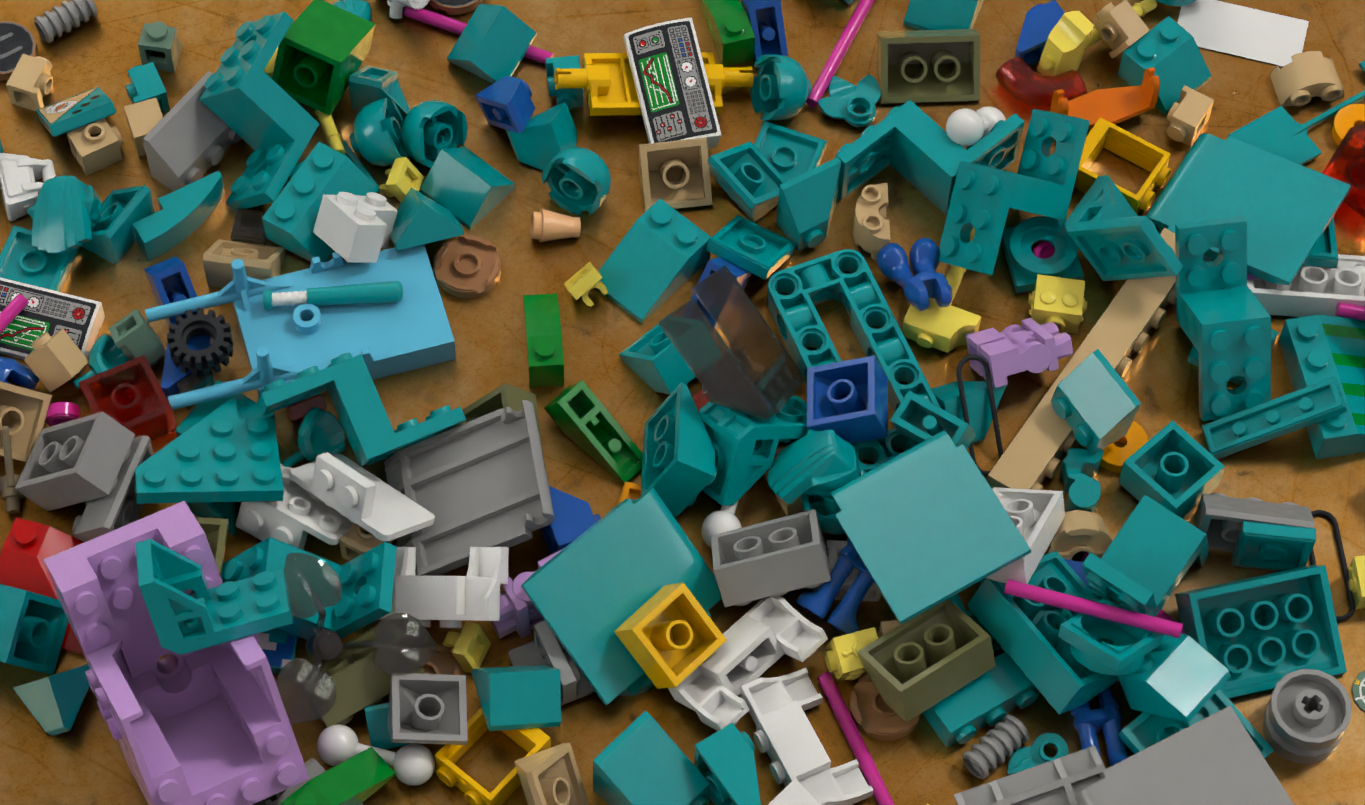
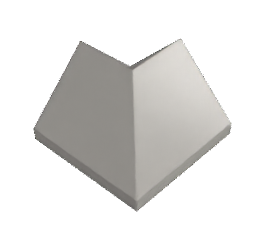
(428, 709)

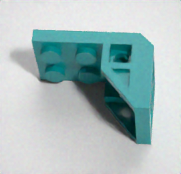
(1116, 238)
(734, 440)
(208, 615)

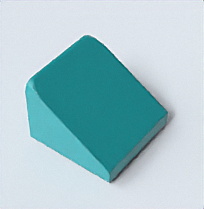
(377, 727)

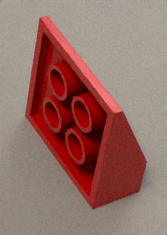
(24, 564)

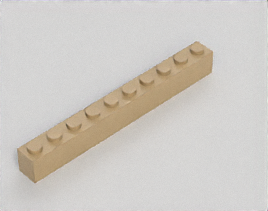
(1117, 335)

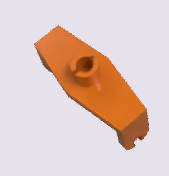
(1111, 103)

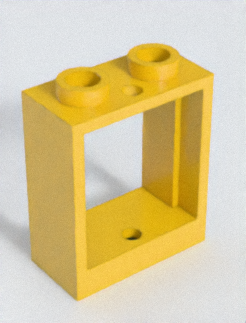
(1131, 148)
(531, 740)

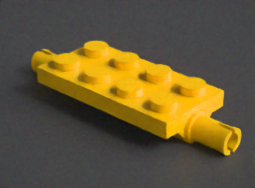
(612, 88)

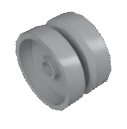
(1307, 716)

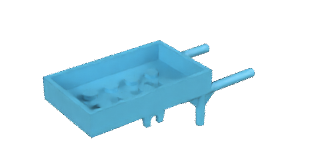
(283, 342)

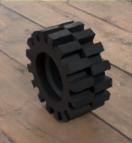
(200, 325)

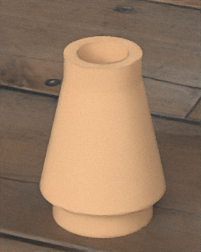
(553, 226)

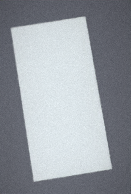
(1244, 31)

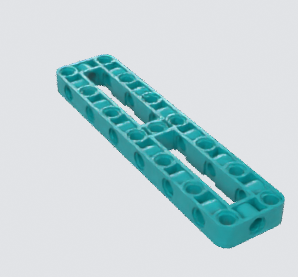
(866, 306)

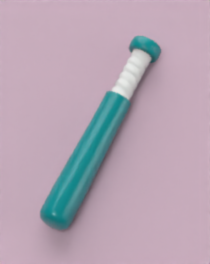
(337, 295)

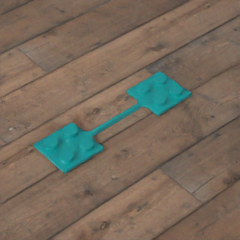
(1284, 136)

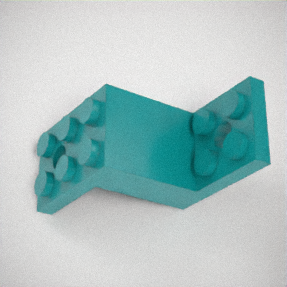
(259, 111)
(923, 153)
(986, 193)
(1222, 316)
(357, 408)
(1146, 559)
(364, 583)

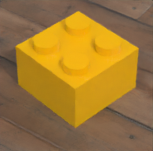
(670, 635)

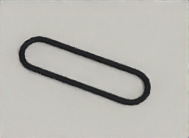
(991, 399)
(1342, 559)

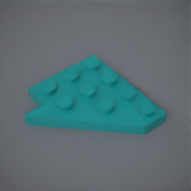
(215, 463)

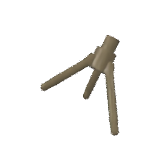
(10, 480)

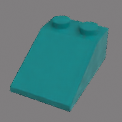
(654, 260)
(677, 452)
(729, 767)

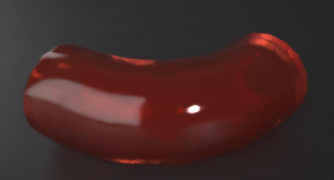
(1038, 88)

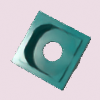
(1025, 265)
(1084, 631)

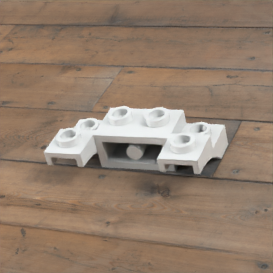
(451, 597)
(750, 649)
(793, 745)

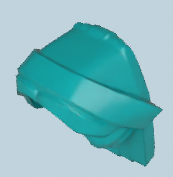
(63, 215)
(813, 466)

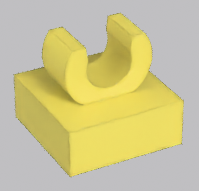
(401, 178)
(584, 281)
(468, 646)

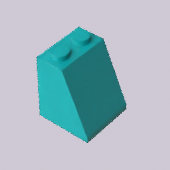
(30, 629)
(647, 769)

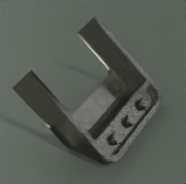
(755, 370)

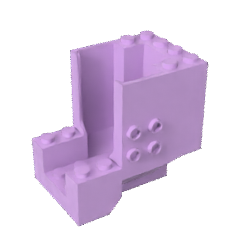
(188, 724)

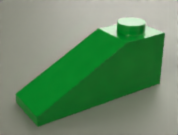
(729, 30)
(544, 340)
(595, 431)
(345, 783)

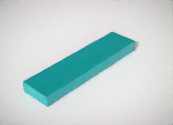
(1274, 418)

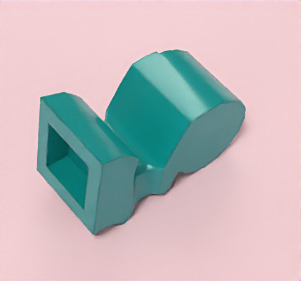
(1078, 481)

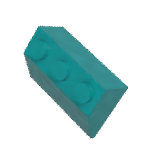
(295, 210)

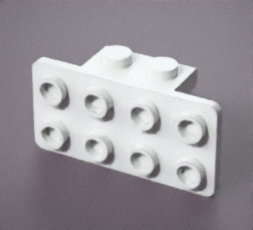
(361, 497)
(293, 517)

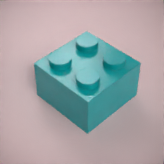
(1172, 470)

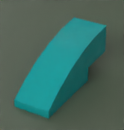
(179, 215)

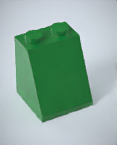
(322, 54)

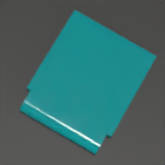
(1278, 198)
(927, 525)
(608, 577)

